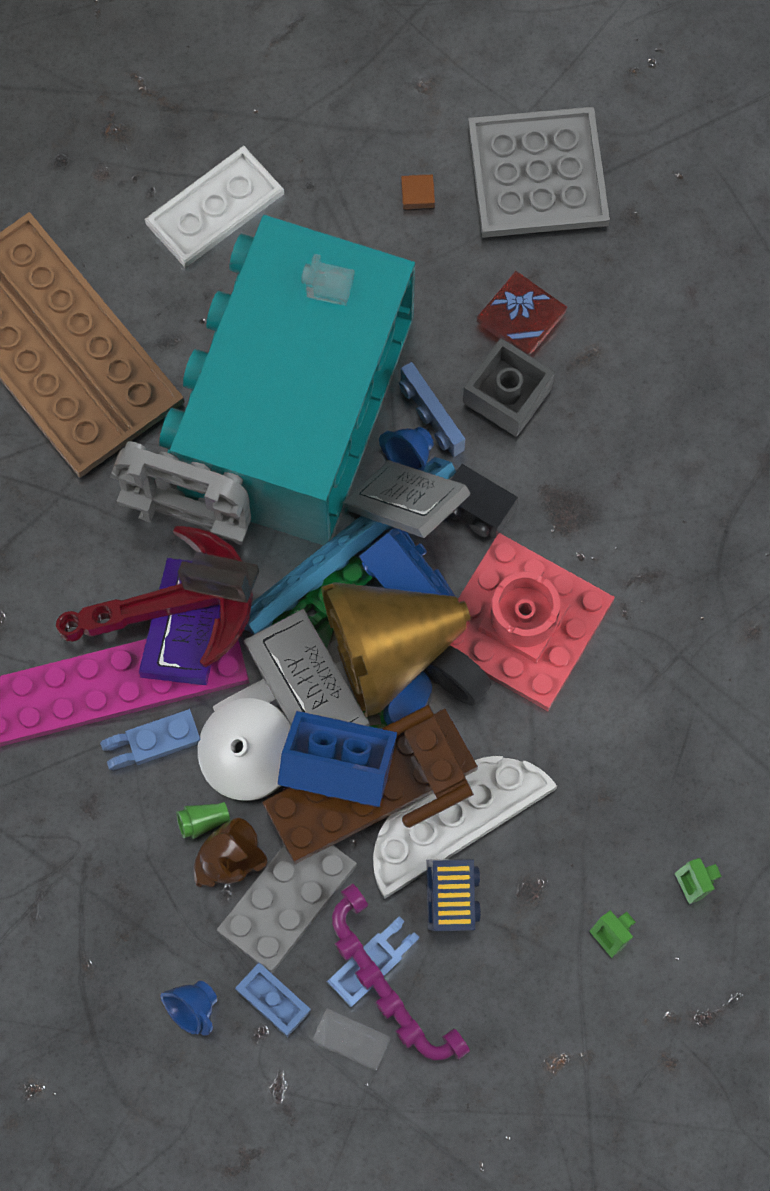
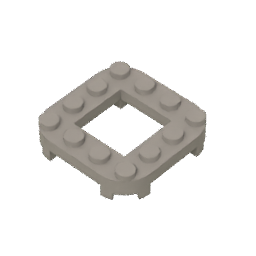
(225, 502)

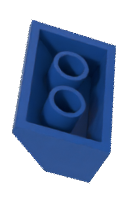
(337, 758)

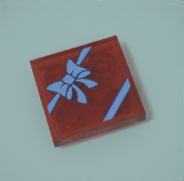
(521, 313)

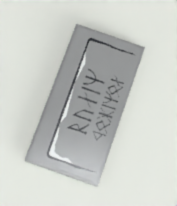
(407, 498)
(302, 671)

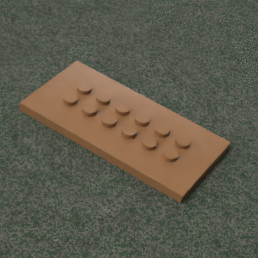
(71, 354)

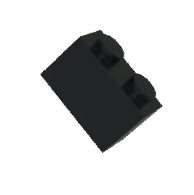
(487, 506)

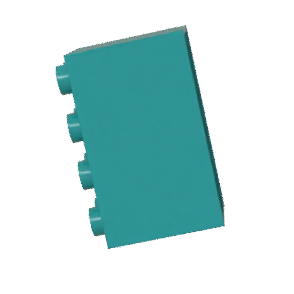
(293, 376)

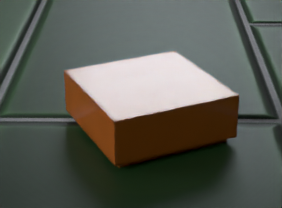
(418, 191)

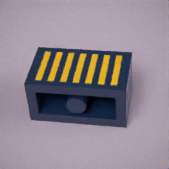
(452, 894)

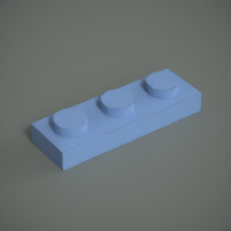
(431, 410)

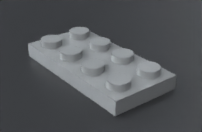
(284, 904)

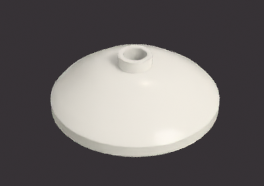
(256, 768)

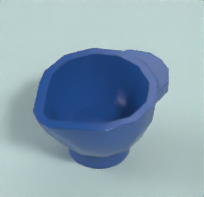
(407, 446)
(191, 1007)

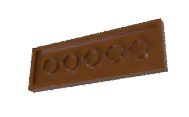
(315, 821)

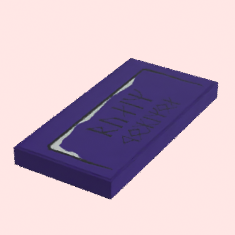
(178, 640)

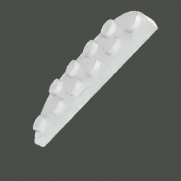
(500, 792)

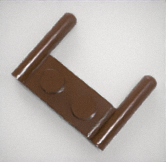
(436, 762)

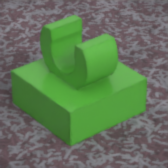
(697, 880)
(613, 932)

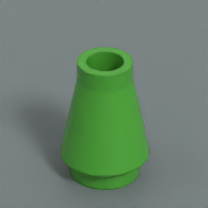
(201, 818)

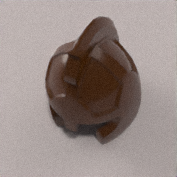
(228, 854)

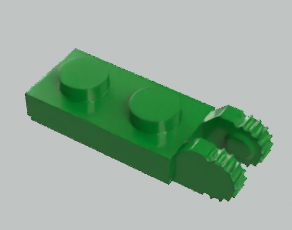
(351, 574)

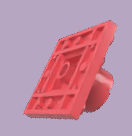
(532, 650)

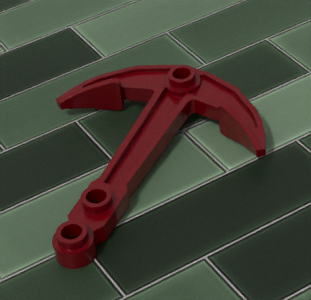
(168, 602)

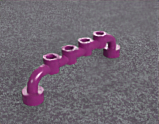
(389, 1003)

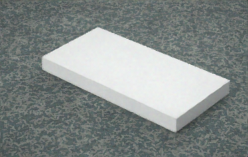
(214, 206)

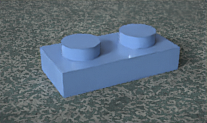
(273, 999)

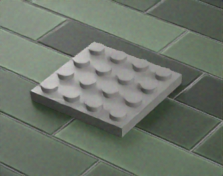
(538, 172)

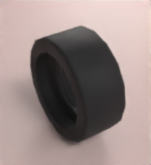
(459, 676)

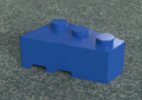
(401, 565)

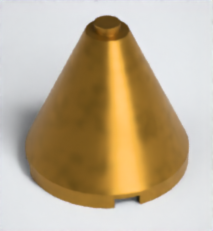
(389, 636)

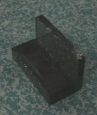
(219, 577)

